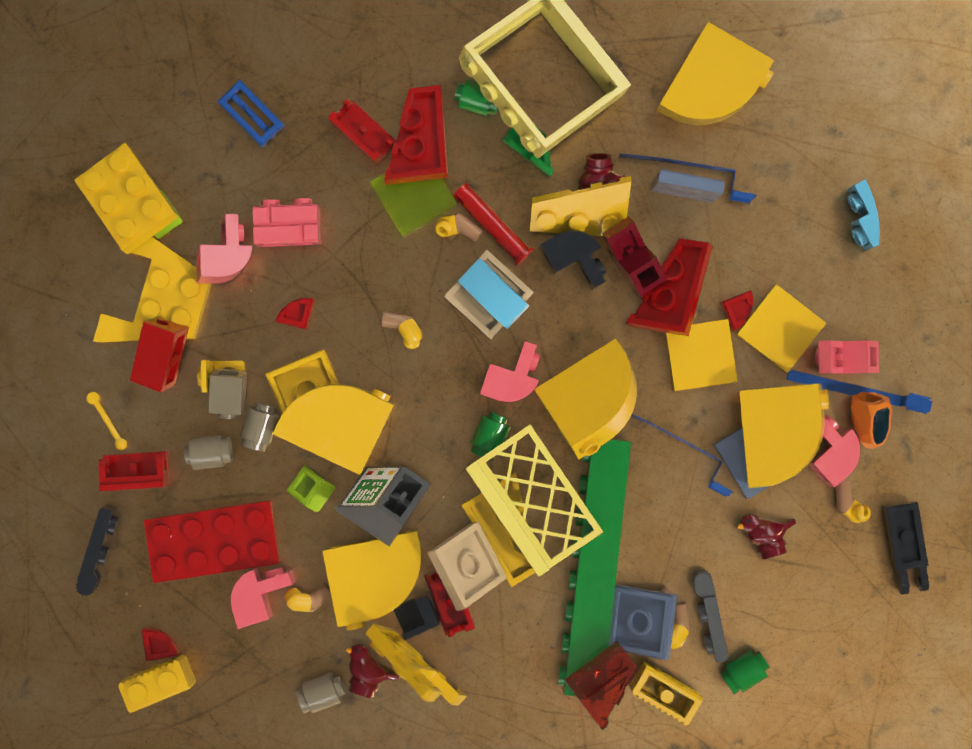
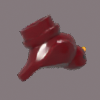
(598, 169)
(766, 534)
(366, 672)

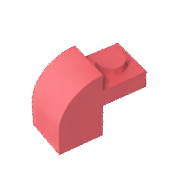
(223, 261)
(847, 357)
(512, 385)
(839, 455)
(249, 595)

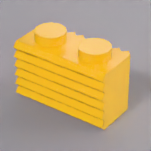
(157, 683)
(665, 693)

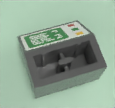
(383, 500)

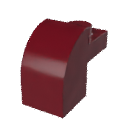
(633, 257)

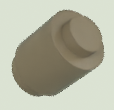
(259, 426)
(208, 452)
(320, 693)

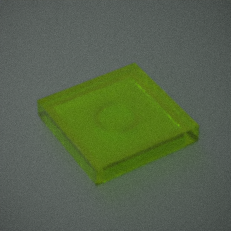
(414, 203)

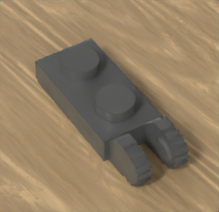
(710, 613)

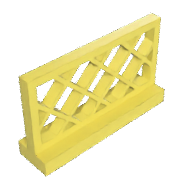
(511, 517)

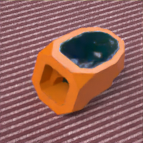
(871, 418)

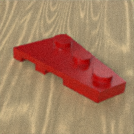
(421, 141)
(674, 302)

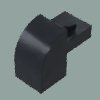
(574, 248)

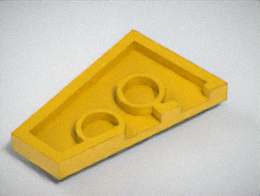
(582, 210)
(505, 548)

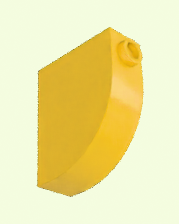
(715, 79)
(591, 398)
(336, 423)
(781, 431)
(371, 577)

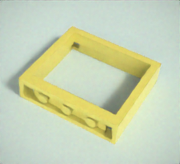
(578, 41)

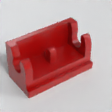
(362, 131)
(159, 354)
(134, 471)
(451, 619)

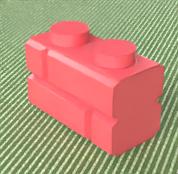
(287, 224)

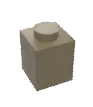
(227, 393)

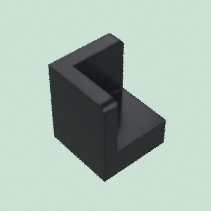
(417, 615)

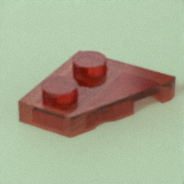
(603, 682)

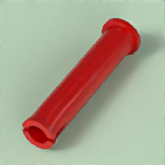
(492, 224)

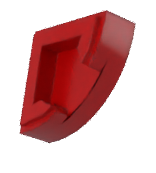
(738, 309)
(296, 313)
(158, 644)

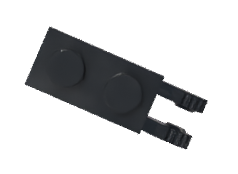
(907, 544)
(97, 552)

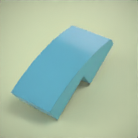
(866, 229)
(493, 293)

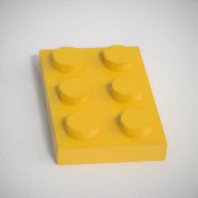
(126, 198)

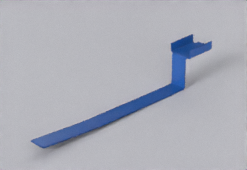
(735, 195)
(912, 402)
(713, 485)

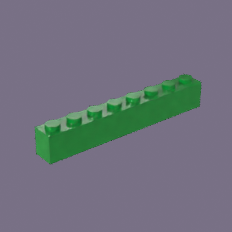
(597, 560)

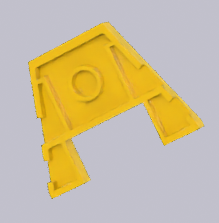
(168, 294)
(411, 667)

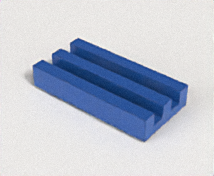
(270, 133)

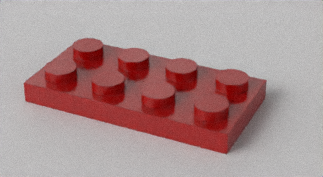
(212, 541)

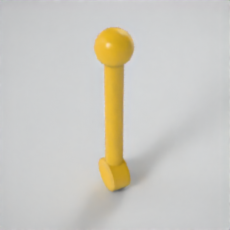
(94, 398)

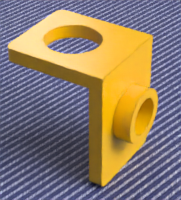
(208, 367)

